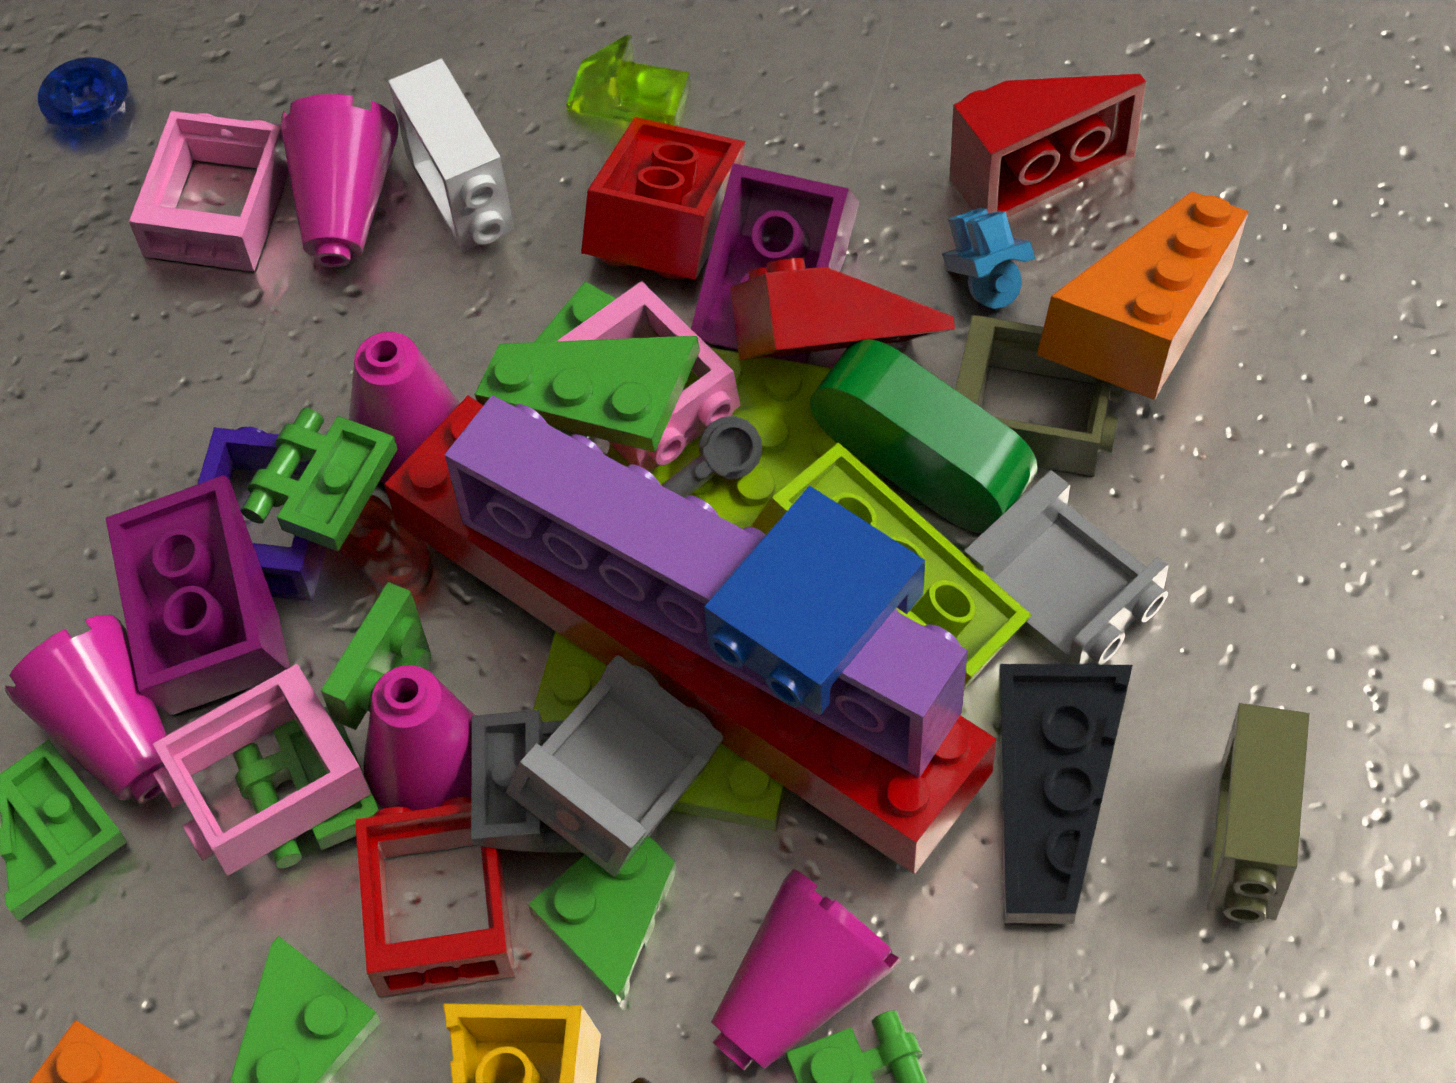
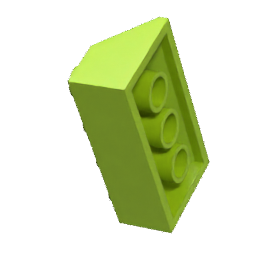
(955, 589)

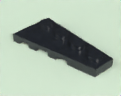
(1054, 771)

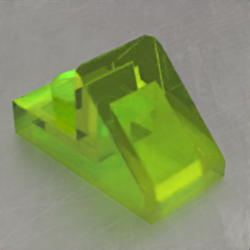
(620, 89)

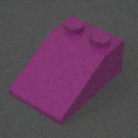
(765, 221)
(194, 598)

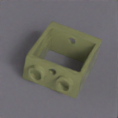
(1016, 348)
(1258, 813)

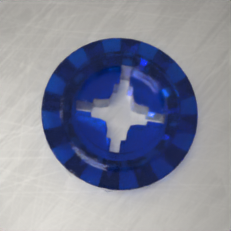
(78, 79)

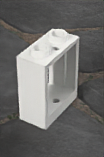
(452, 155)

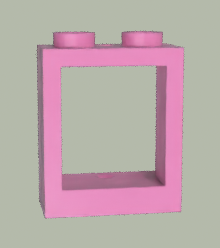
(204, 236)
(713, 396)
(235, 726)

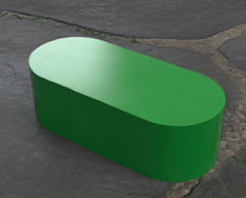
(923, 435)

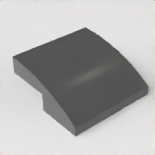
(496, 817)

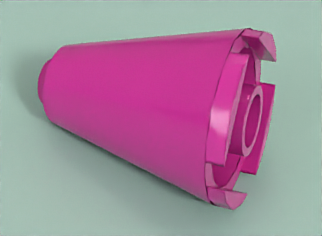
(337, 171)
(398, 393)
(91, 705)
(417, 741)
(797, 974)

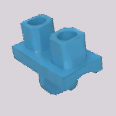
(985, 255)

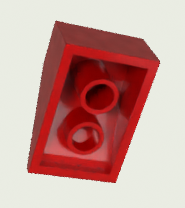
(1041, 137)
(659, 198)
(821, 309)

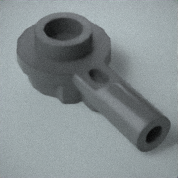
(726, 449)

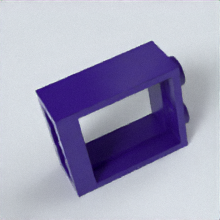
(287, 570)

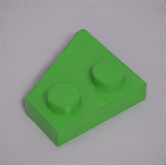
(49, 829)
(607, 917)
(300, 1023)

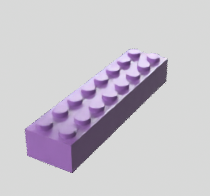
(668, 556)

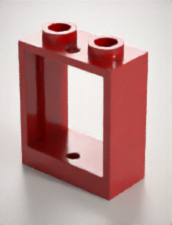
(438, 959)

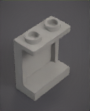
(1067, 575)
(615, 765)

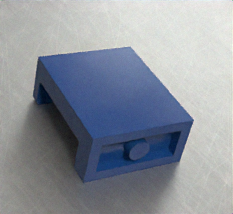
(811, 599)

